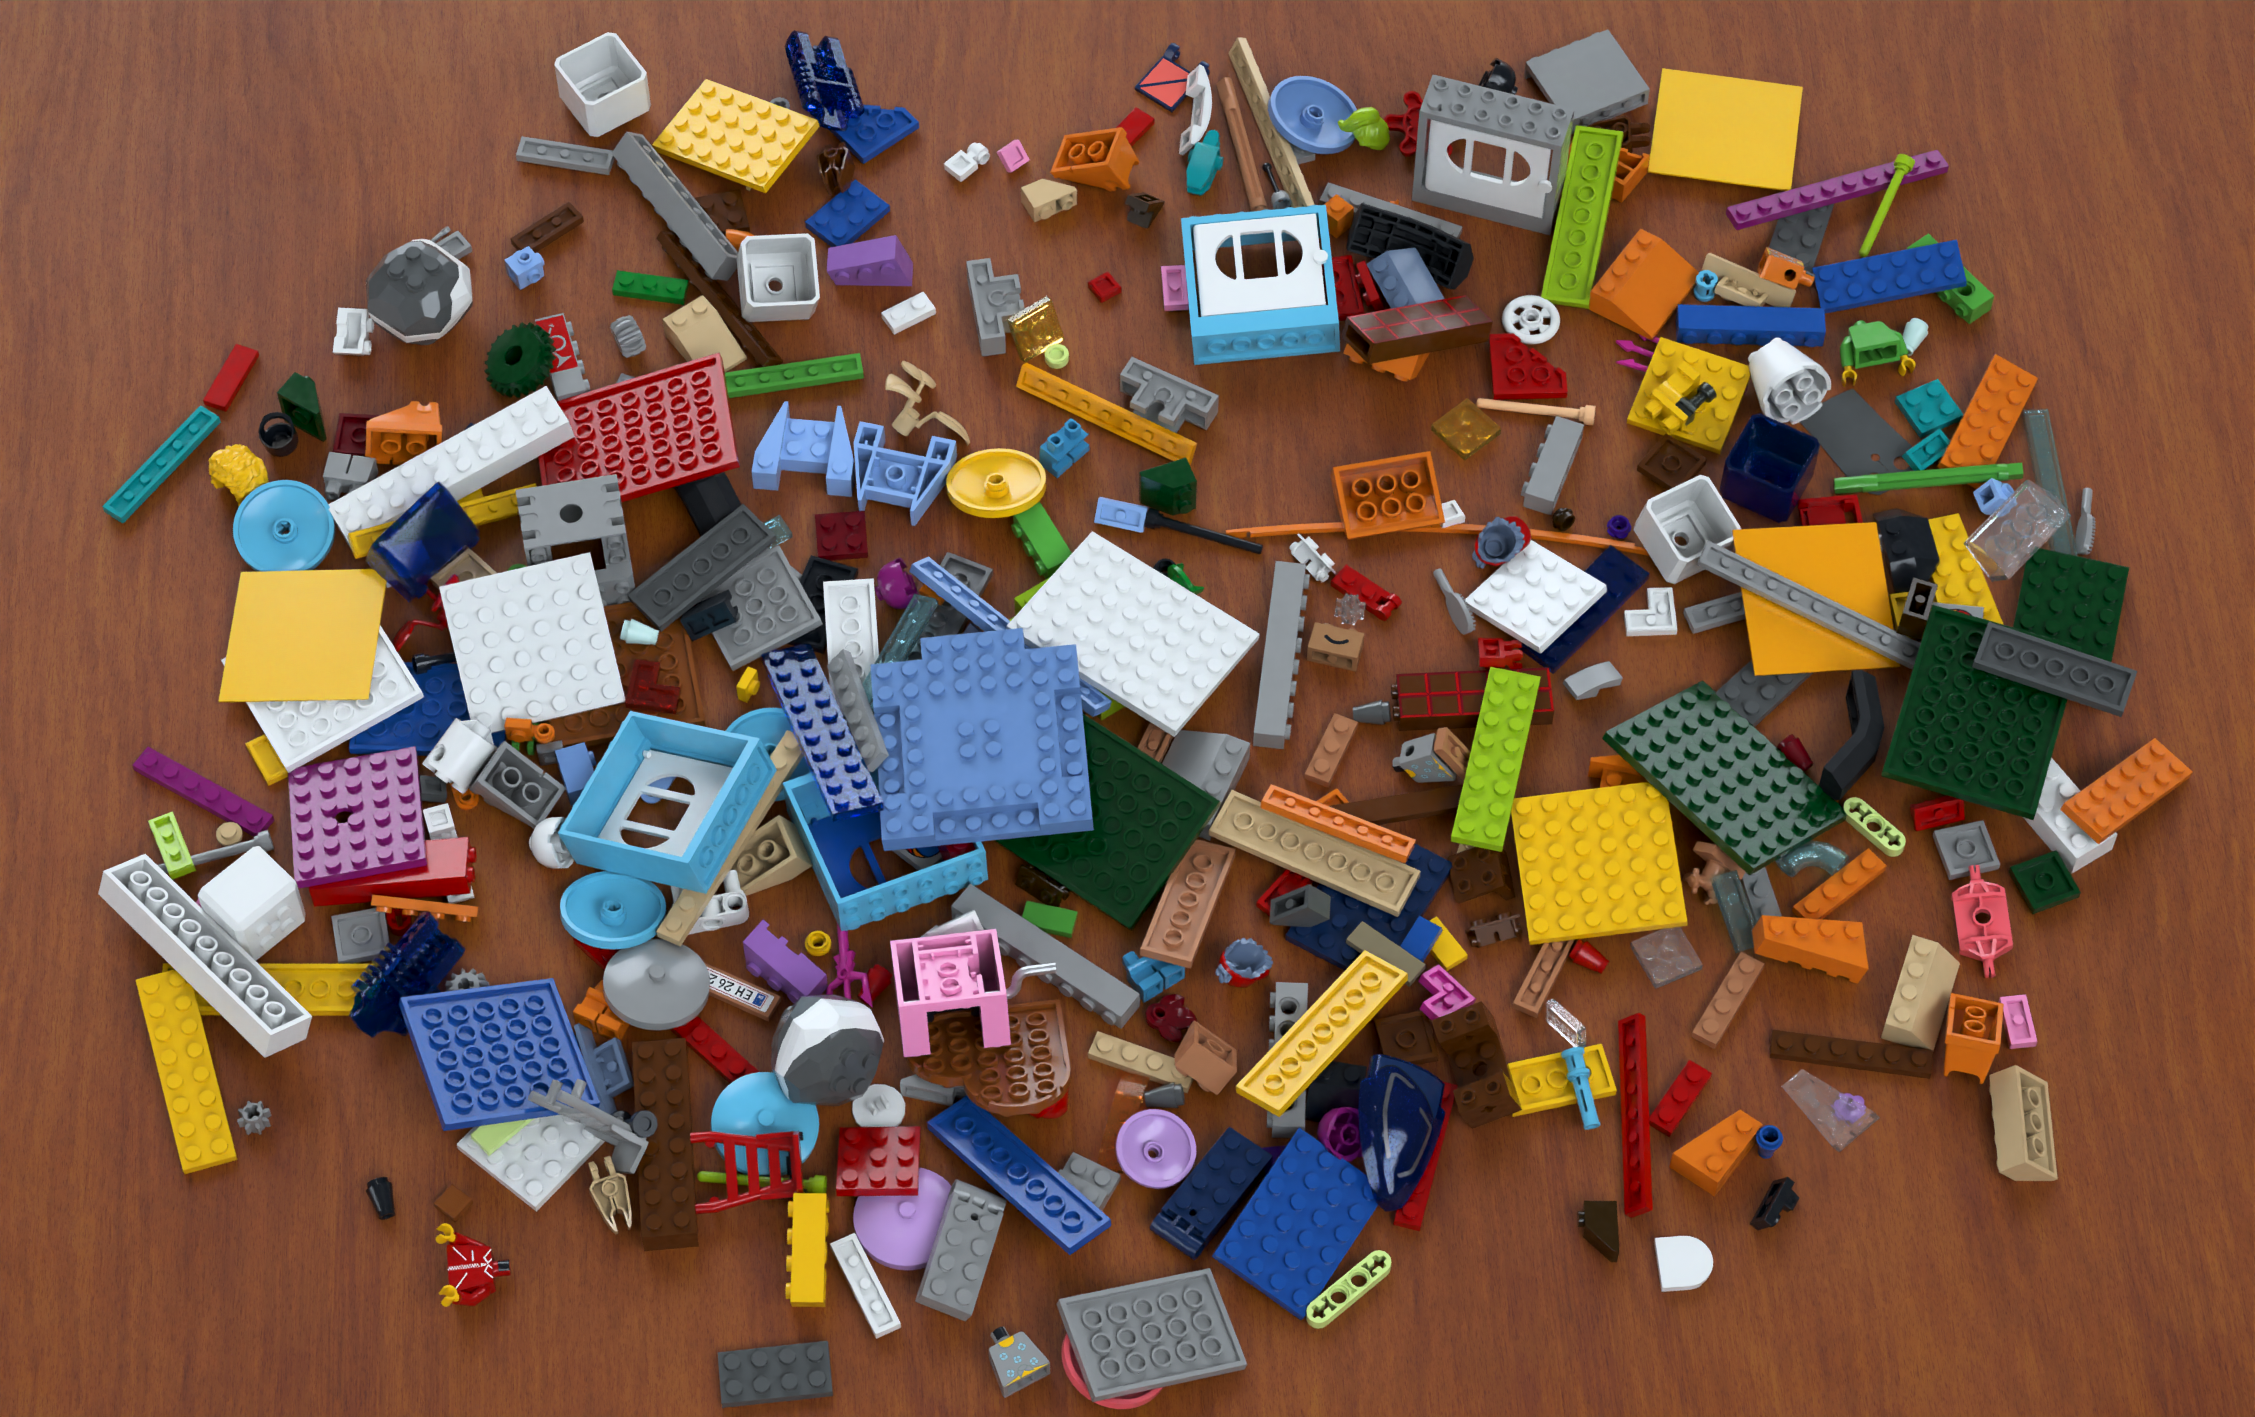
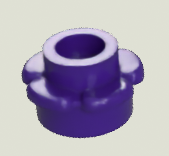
(1618, 522)

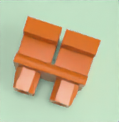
(597, 1015)

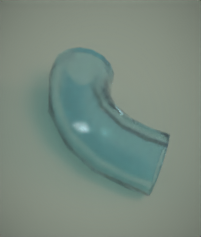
(1813, 854)

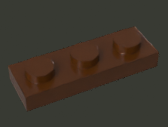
(548, 228)

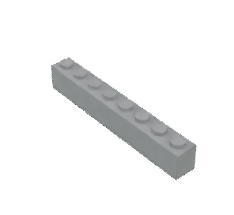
(676, 206)
(1279, 655)
(1032, 946)

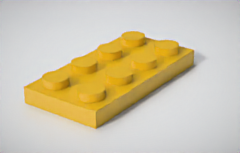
(1544, 1084)

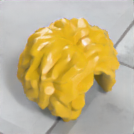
(237, 470)

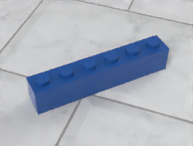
(1749, 325)

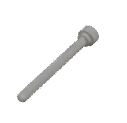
(263, 840)

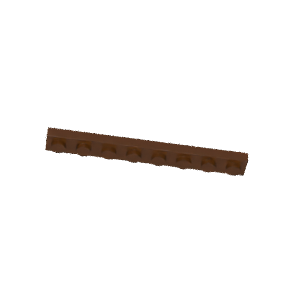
(720, 300)

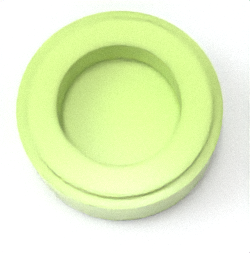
(1056, 356)

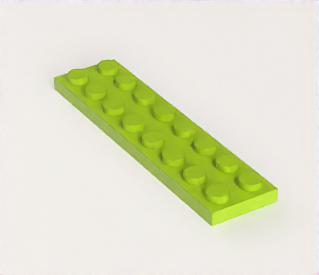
(1582, 216)
(1495, 759)

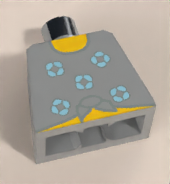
(1422, 762)
(1016, 1361)

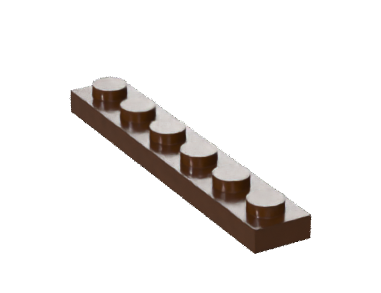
(1851, 1054)

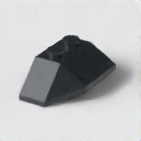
(1907, 547)

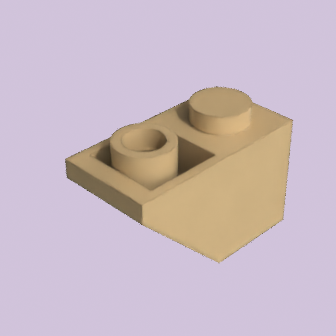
(1047, 198)

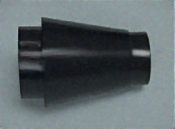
(381, 1195)

